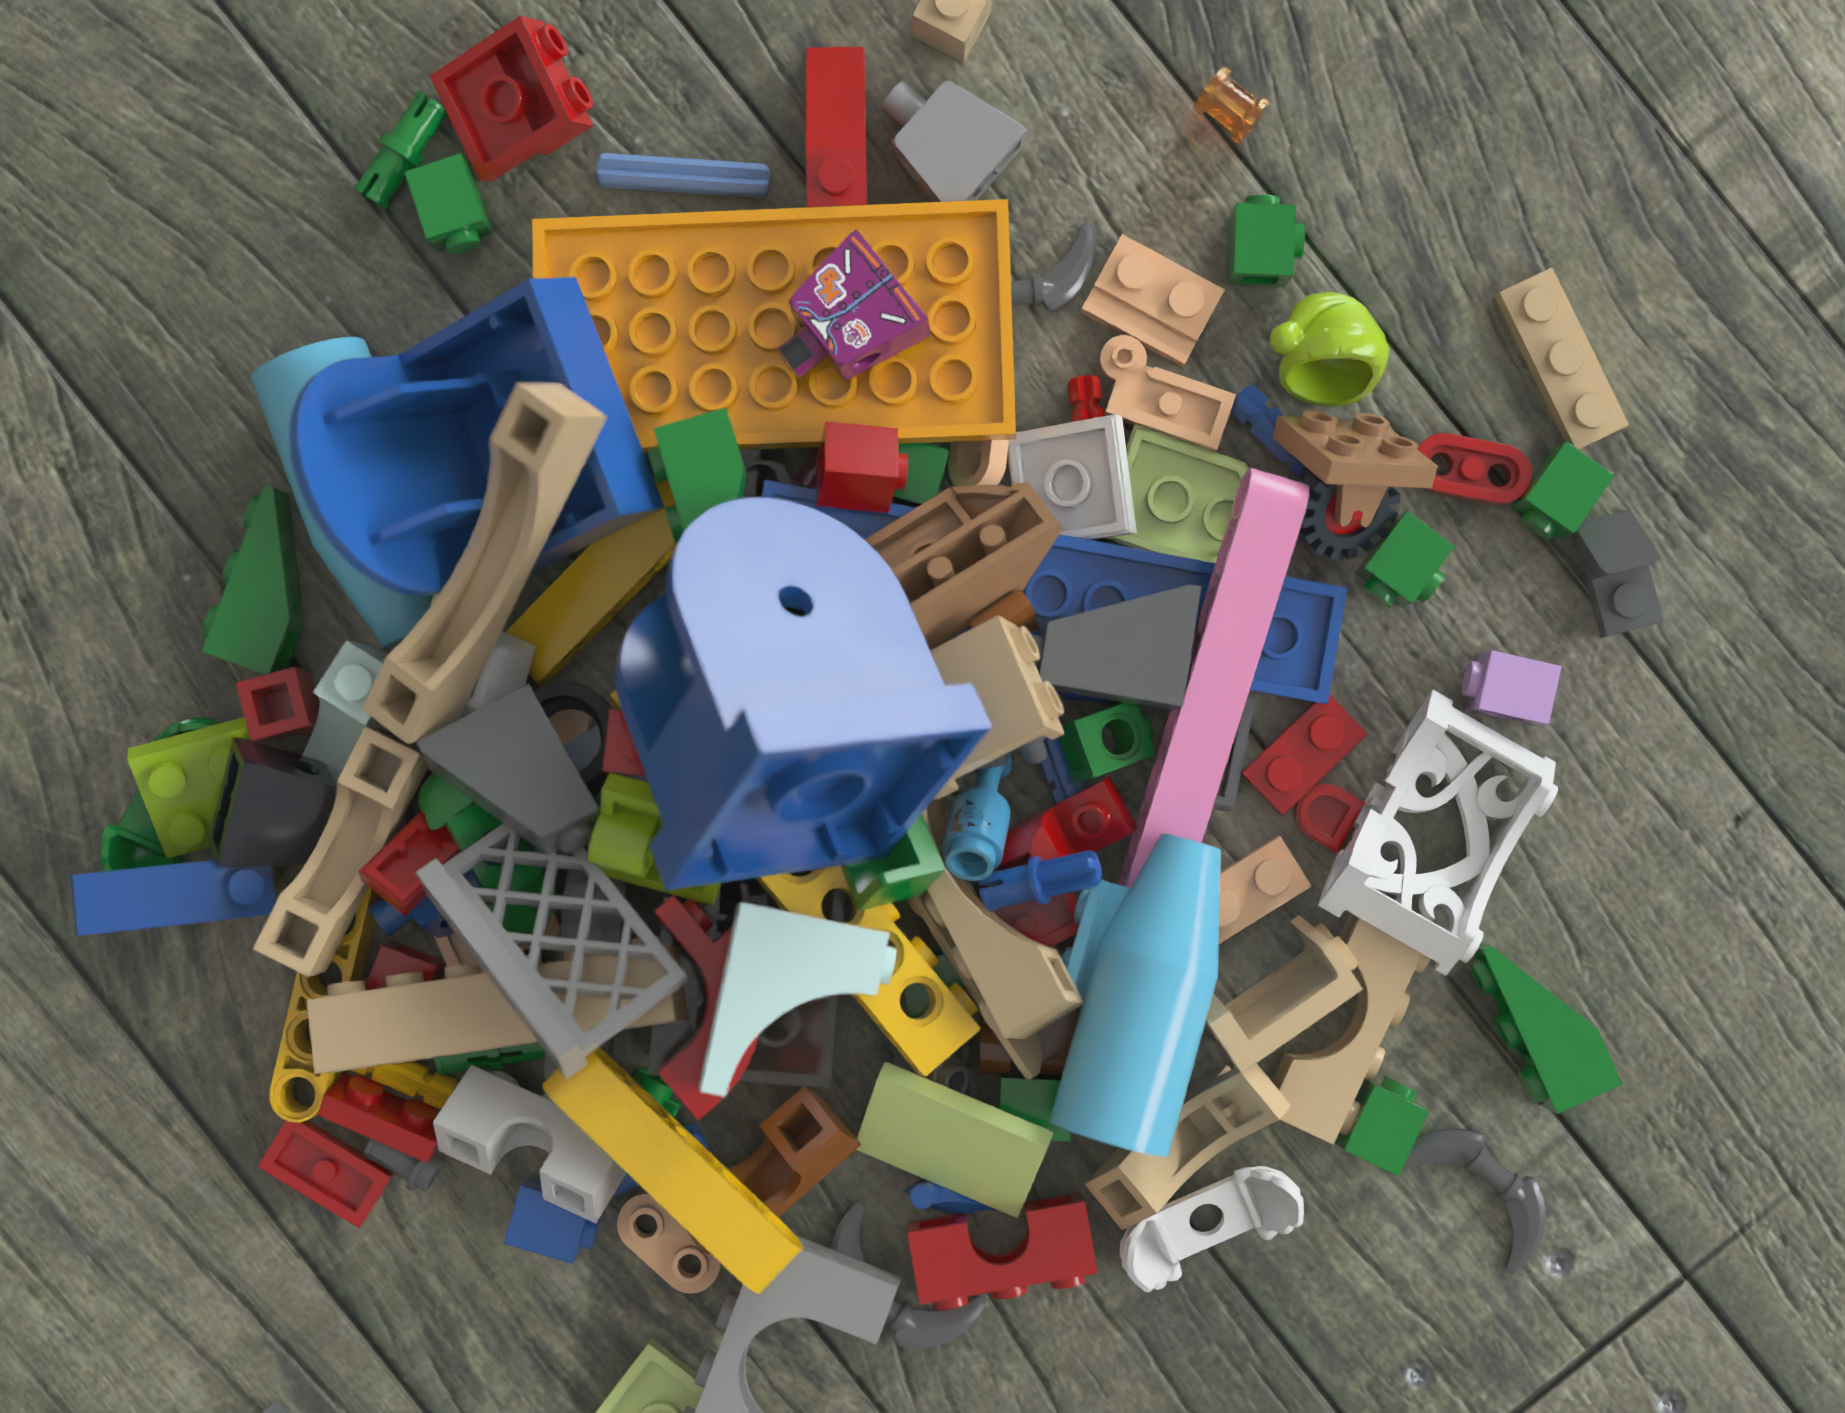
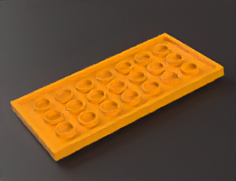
(703, 303)

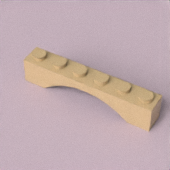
(532, 470)
(1018, 978)

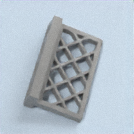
(516, 975)

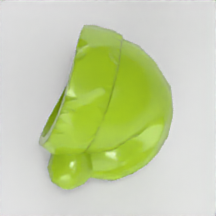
(1330, 350)

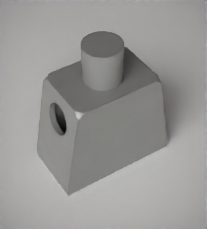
(951, 141)

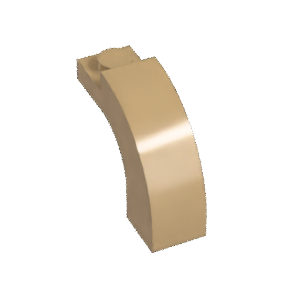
(1211, 1119)

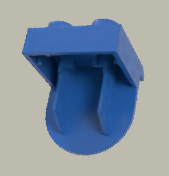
(401, 442)

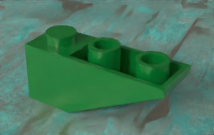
(701, 465)
(262, 599)
(1557, 1046)

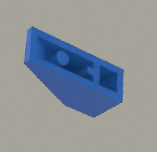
(169, 896)

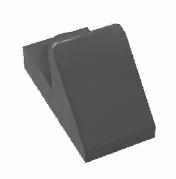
(1617, 572)

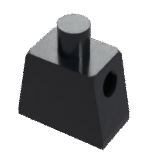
(270, 807)

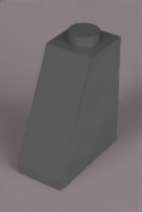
(1124, 650)
(516, 771)

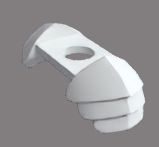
(1248, 1200)

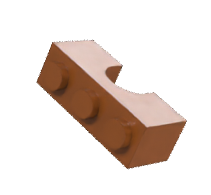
(800, 1149)

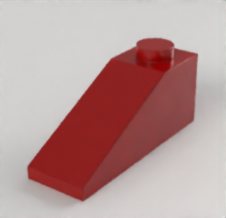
(836, 127)

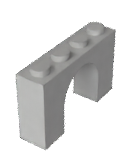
(813, 1286)

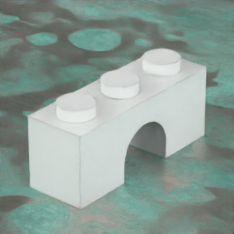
(494, 1115)

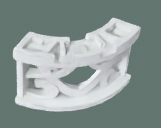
(1361, 873)

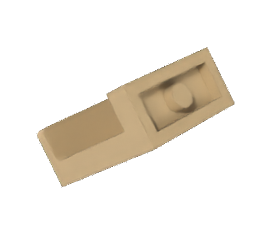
(1003, 671)
(1285, 999)

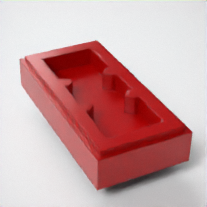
(394, 866)

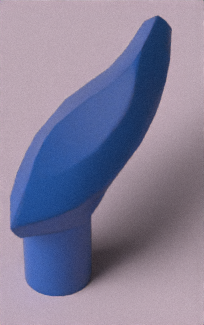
(928, 1194)

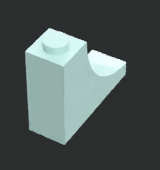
(341, 703)
(779, 963)

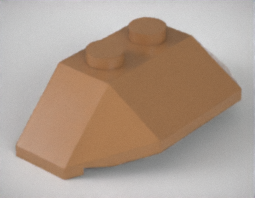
(966, 552)

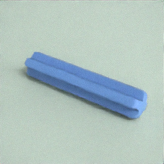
(683, 175)

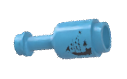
(978, 826)

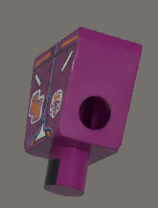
(852, 314)

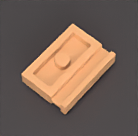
(1152, 300)

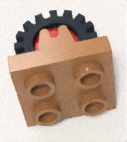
(1350, 477)

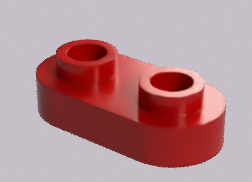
(1469, 467)

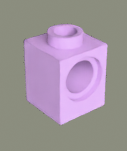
(1511, 687)

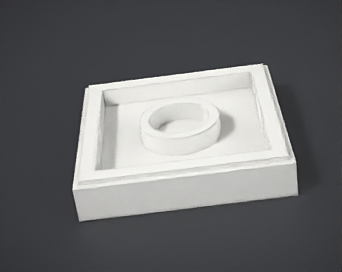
(1078, 475)

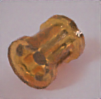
(1231, 105)

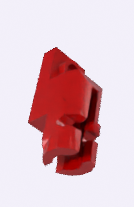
(1071, 826)

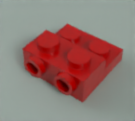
(513, 97)

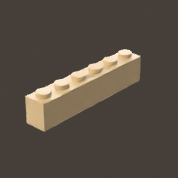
(460, 1012)

